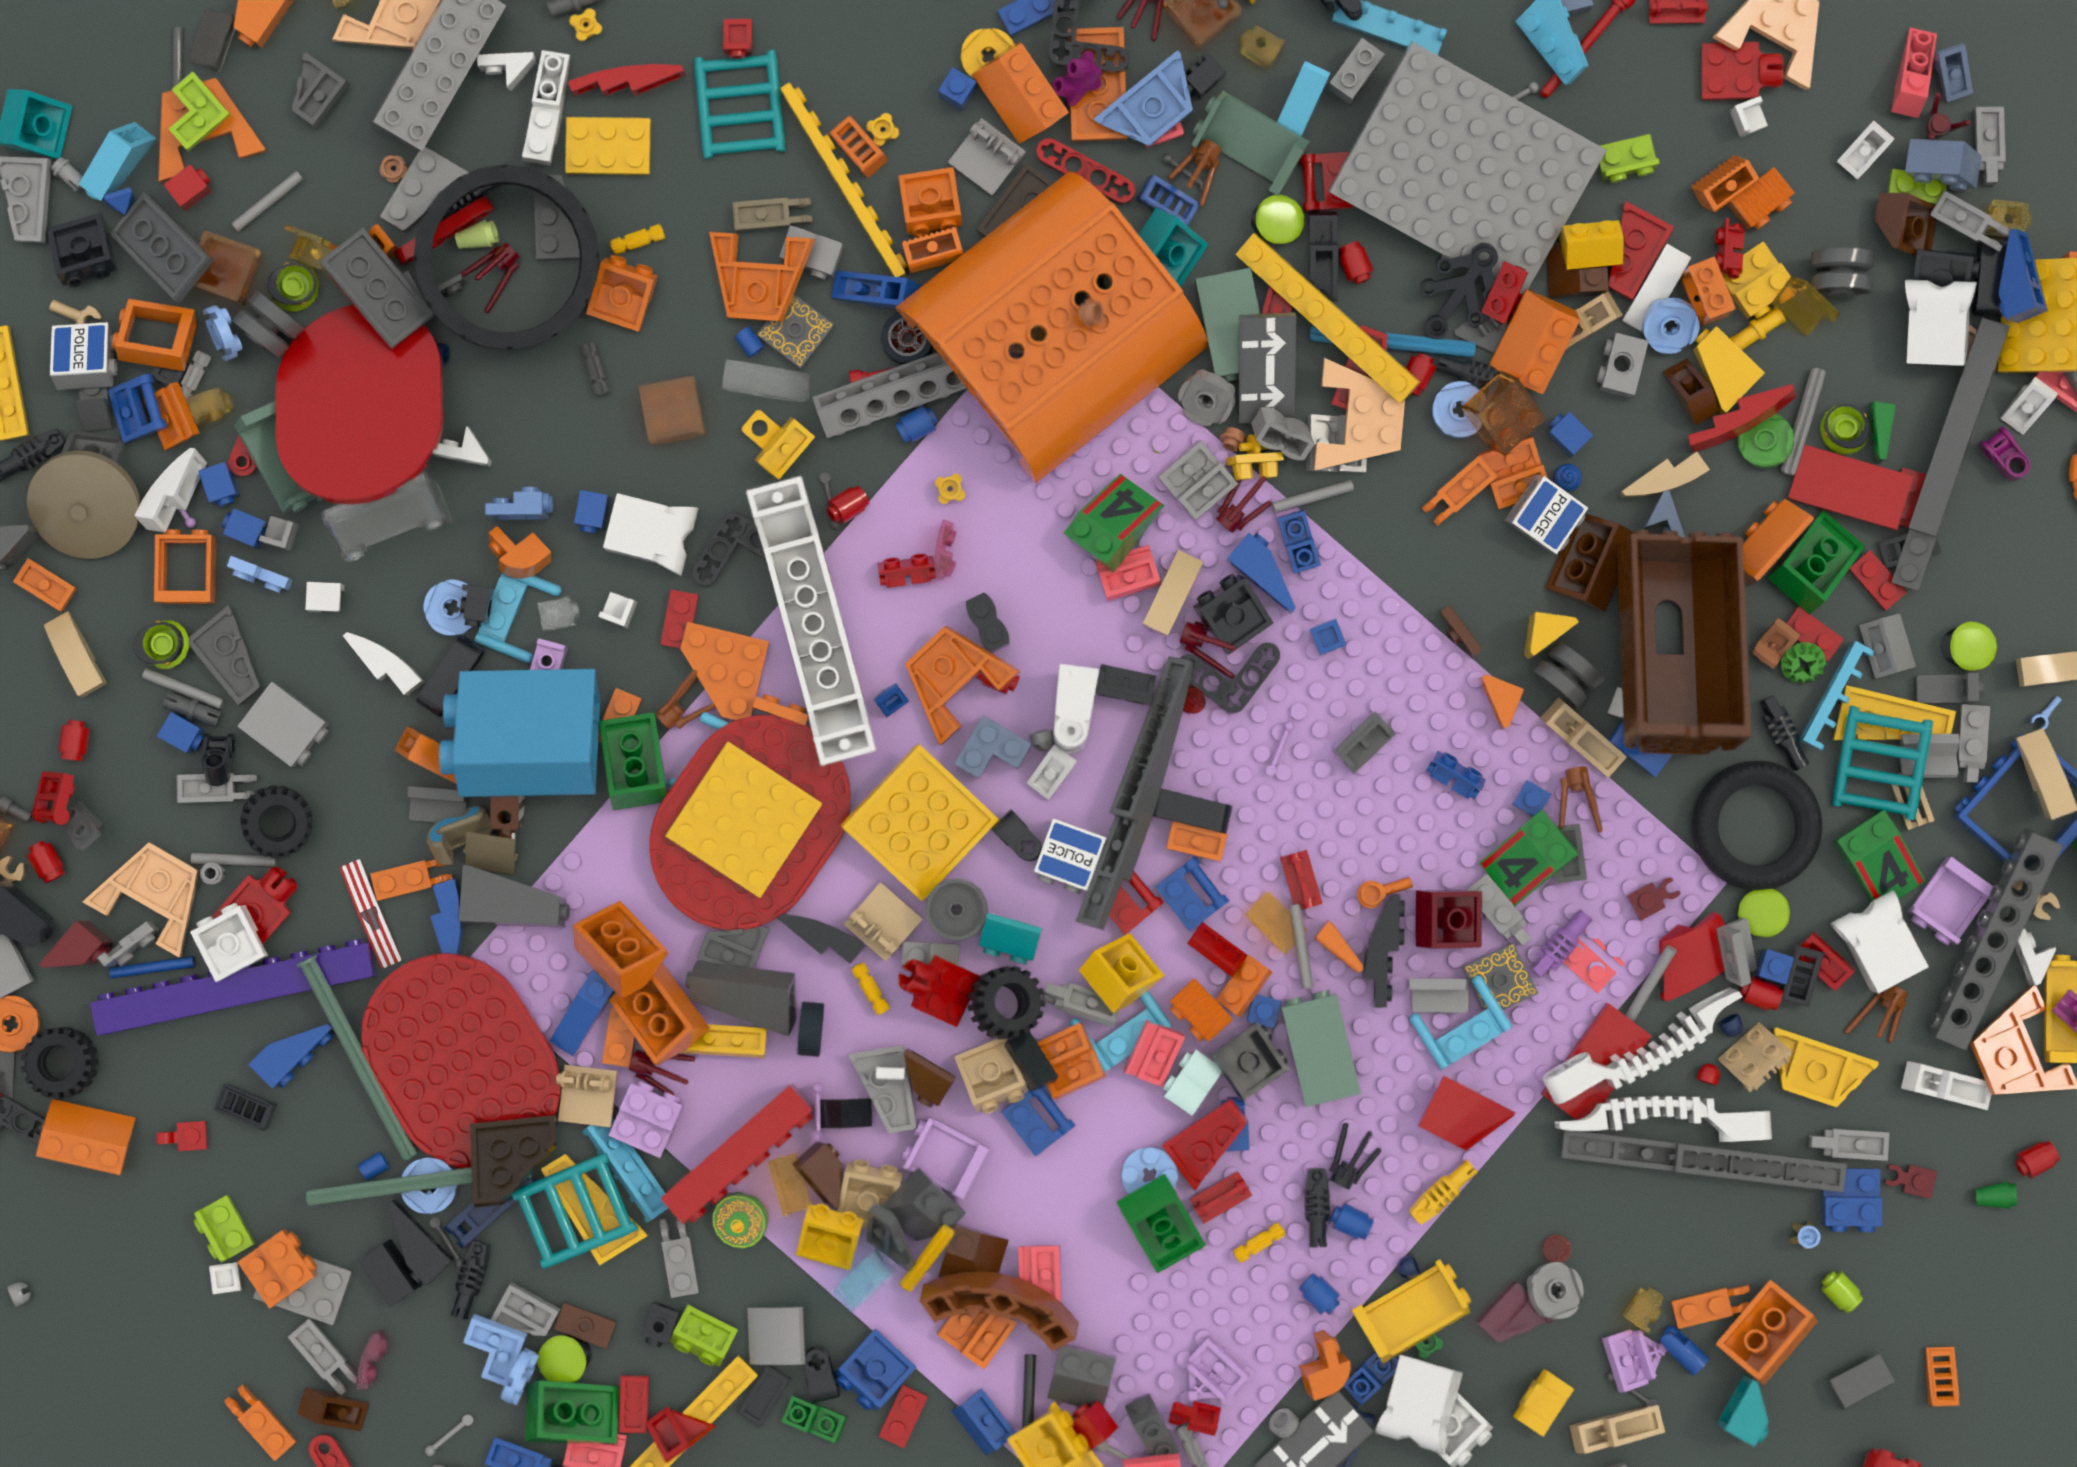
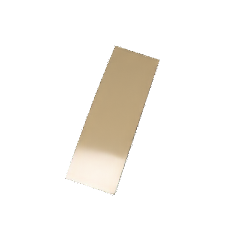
(1594, 317)
(1666, 477)
(1172, 593)
(74, 655)
(2047, 669)
(1583, 737)
(2046, 774)
(1616, 1429)

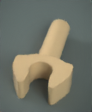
(74, 314)
(18, 875)
(2037, 911)

